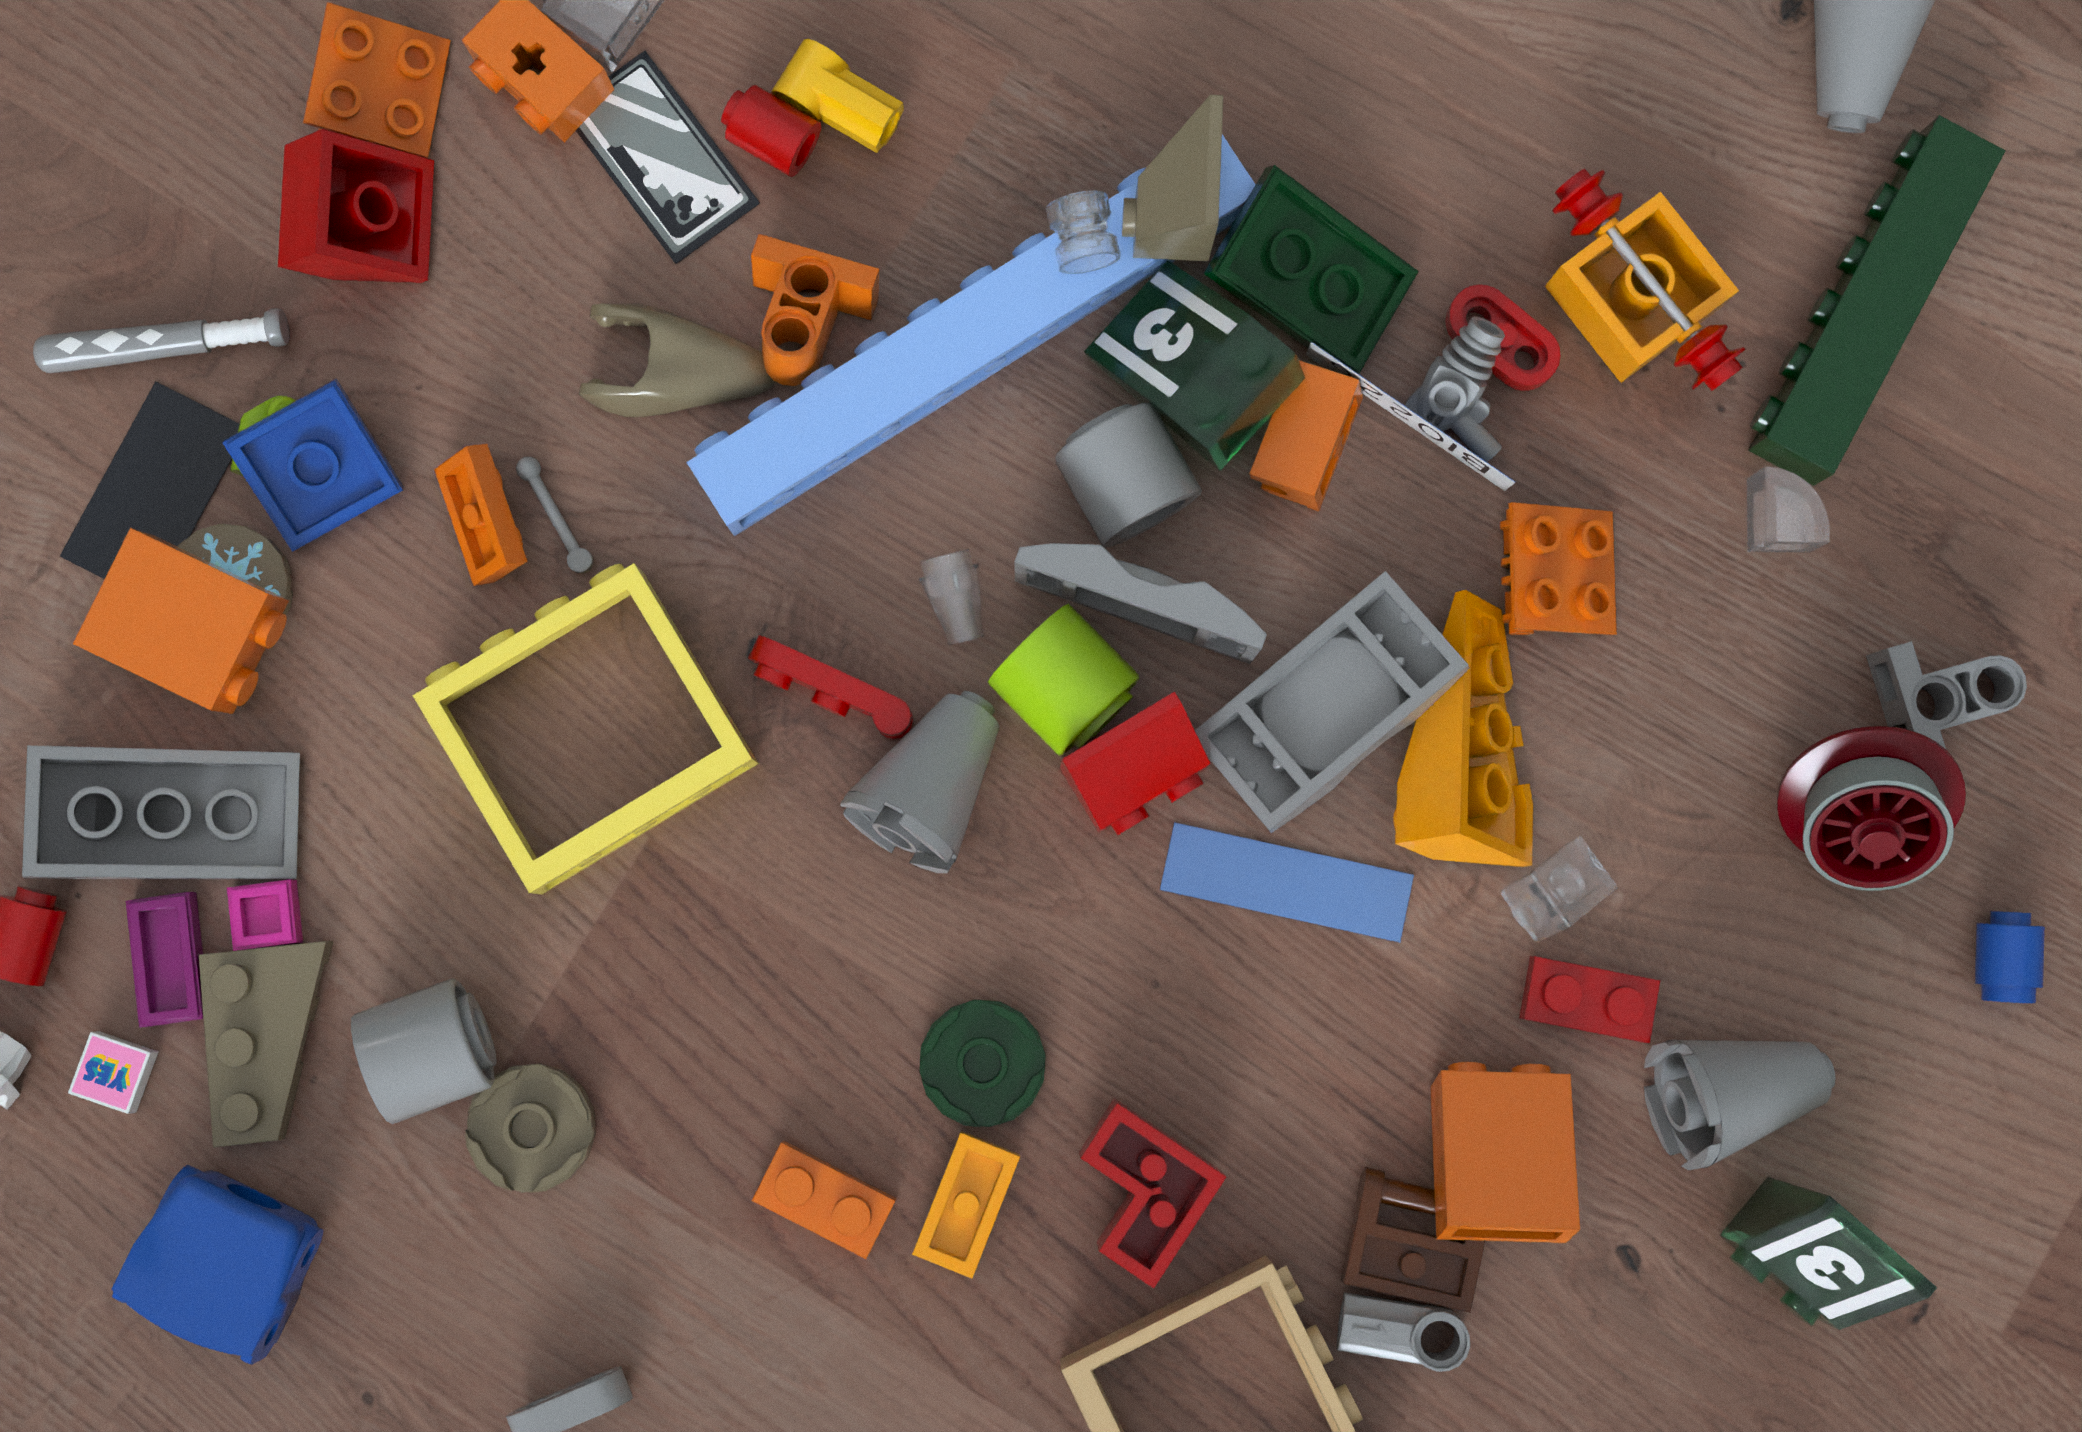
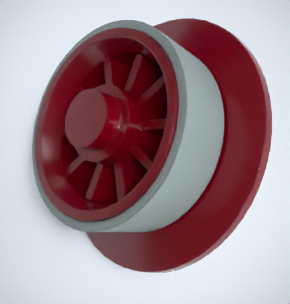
(1872, 806)

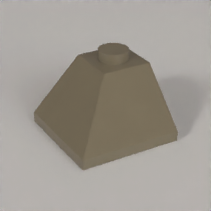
(1180, 192)

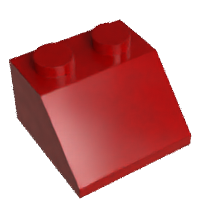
(355, 210)
(1137, 764)

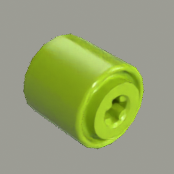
(1065, 681)

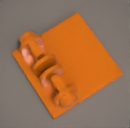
(376, 80)
(1559, 570)

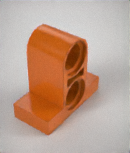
(806, 320)

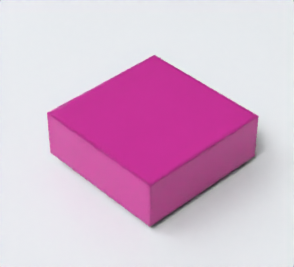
(265, 915)

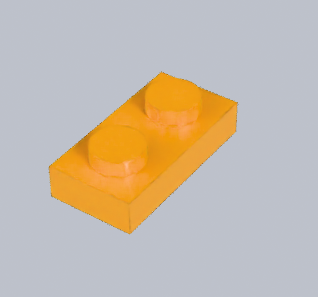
(966, 1204)

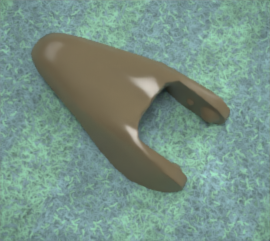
(685, 365)

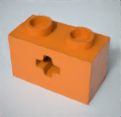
(521, 36)

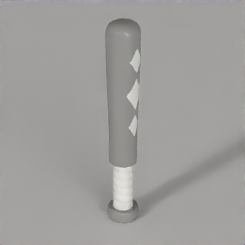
(140, 343)

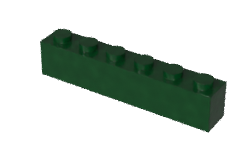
(1875, 300)

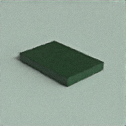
(1310, 270)

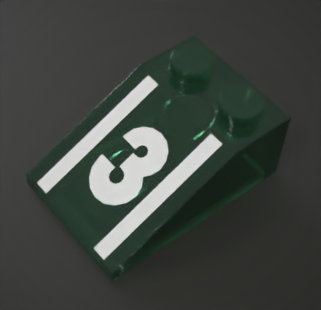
(1197, 362)
(1820, 1257)

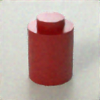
(770, 129)
(28, 935)

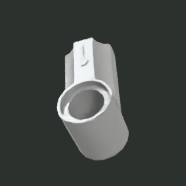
(1395, 1329)

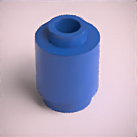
(2009, 958)

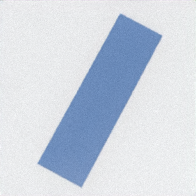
(1287, 882)

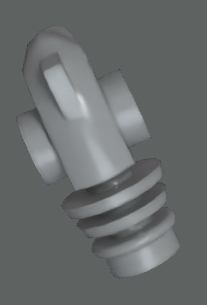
(1455, 386)

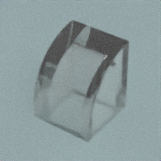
(1784, 513)

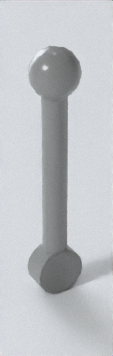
(578, 559)

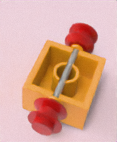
(1642, 285)

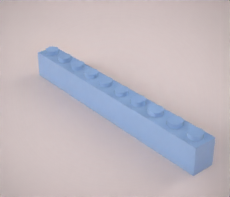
(922, 365)

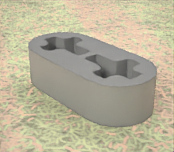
(573, 1404)

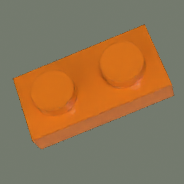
(480, 514)
(824, 1199)

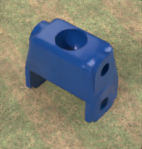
(219, 1264)

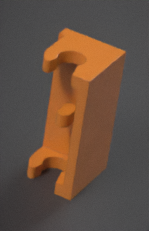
(1308, 437)

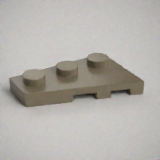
(255, 1035)

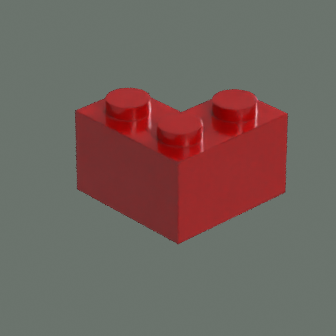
(1165, 1187)

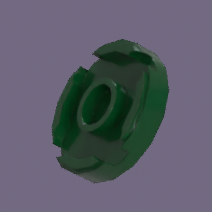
(982, 1063)

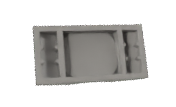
(1141, 596)
(1330, 702)

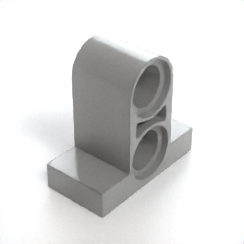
(1952, 689)

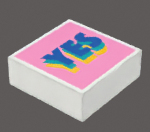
(113, 1072)

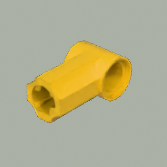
(826, 90)

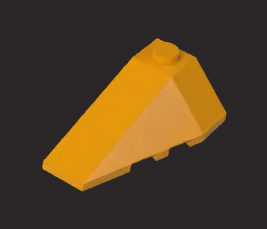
(1460, 771)

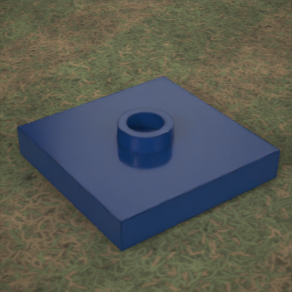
(313, 465)

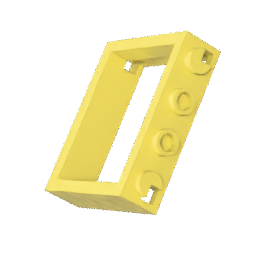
(637, 816)

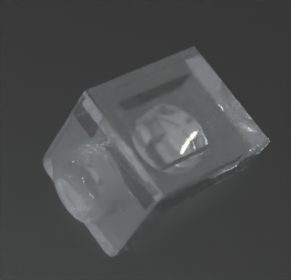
(1559, 890)

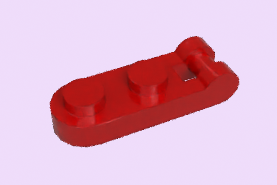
(832, 688)

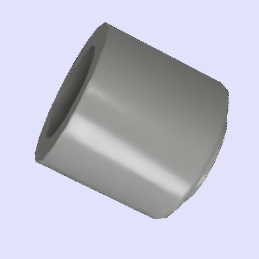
(1126, 472)
(424, 1050)

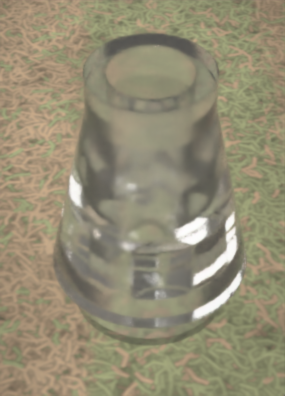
(954, 594)

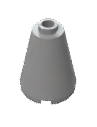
(1862, 56)
(928, 783)
(1731, 1093)

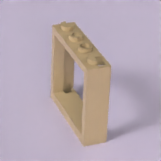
(1281, 1295)

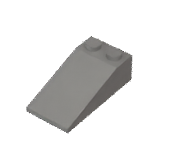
(160, 814)

